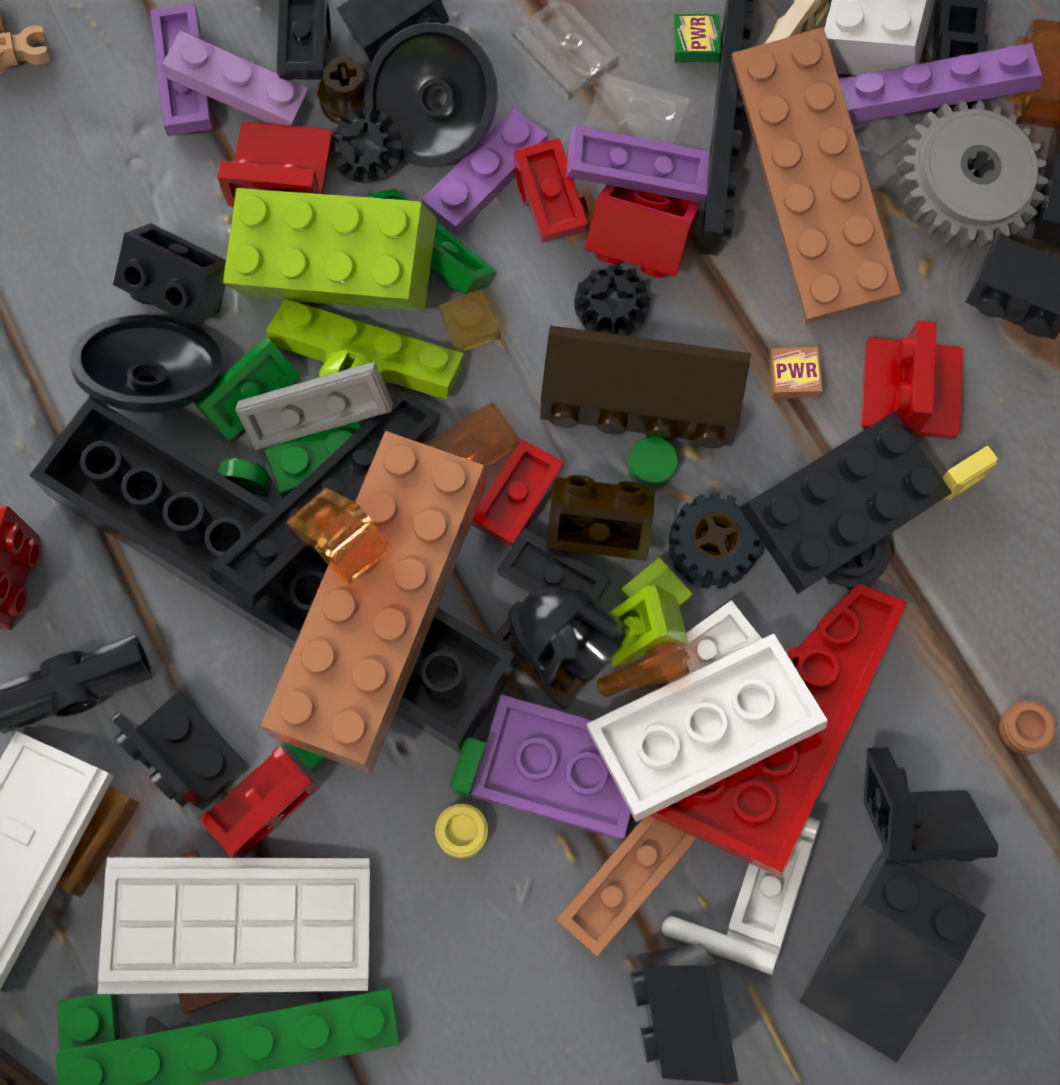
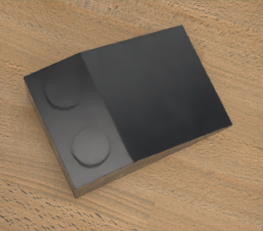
(892, 957)

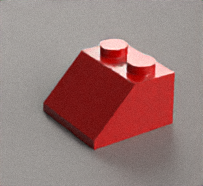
(642, 229)

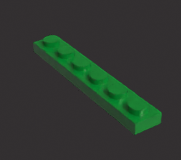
(237, 1045)

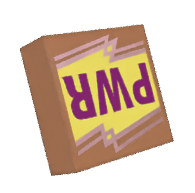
(795, 372)

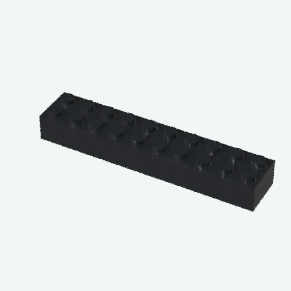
(192, 515)

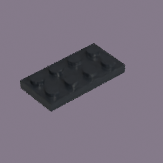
(845, 501)

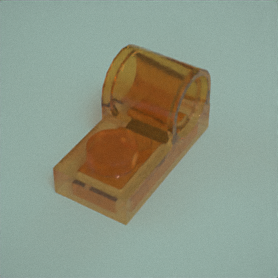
(340, 534)

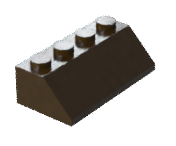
(643, 386)

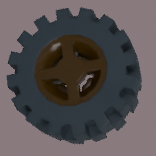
(721, 526)

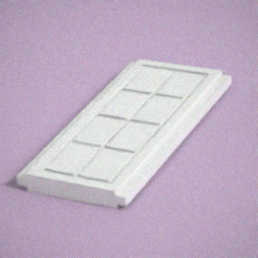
(42, 817)
(234, 925)

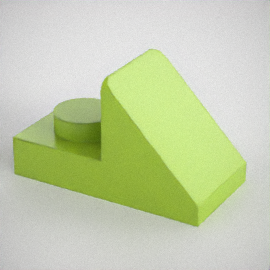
(652, 620)

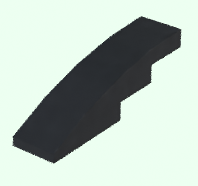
(959, 31)

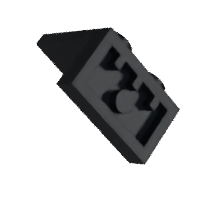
(185, 750)
(922, 823)

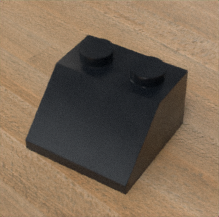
(685, 1015)

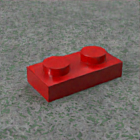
(517, 493)

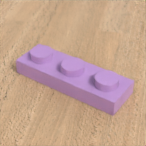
(233, 80)

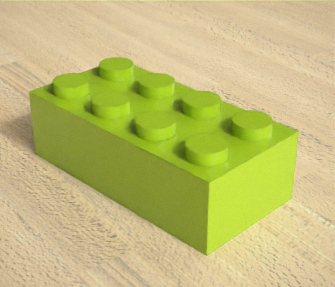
(330, 249)

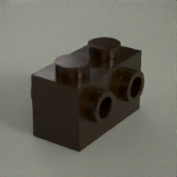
(601, 517)

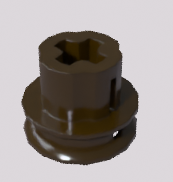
(333, 95)

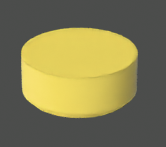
(461, 831)

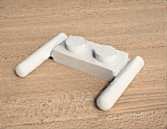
(759, 914)

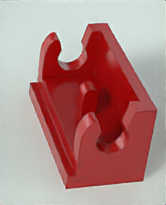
(258, 804)

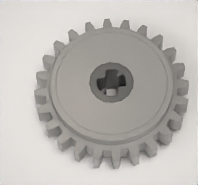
(971, 173)

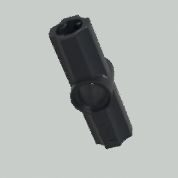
(72, 683)

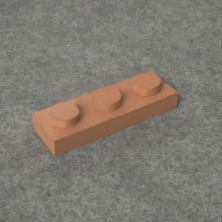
(624, 883)

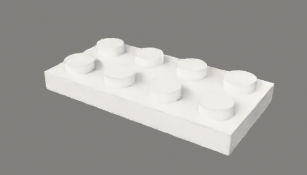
(706, 726)

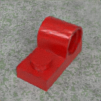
(549, 193)

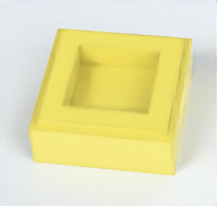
(969, 472)

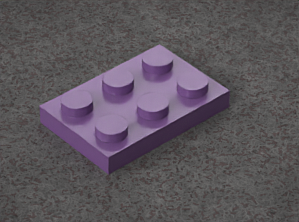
(550, 769)

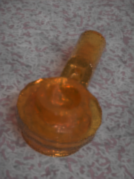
(662, 665)

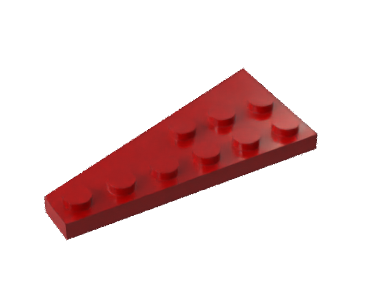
(767, 805)

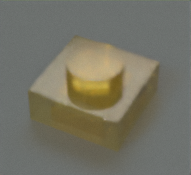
(469, 321)

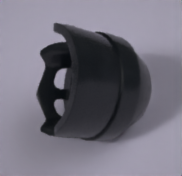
(567, 630)

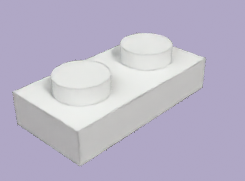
(718, 637)

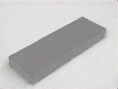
(314, 406)

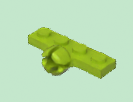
(350, 343)

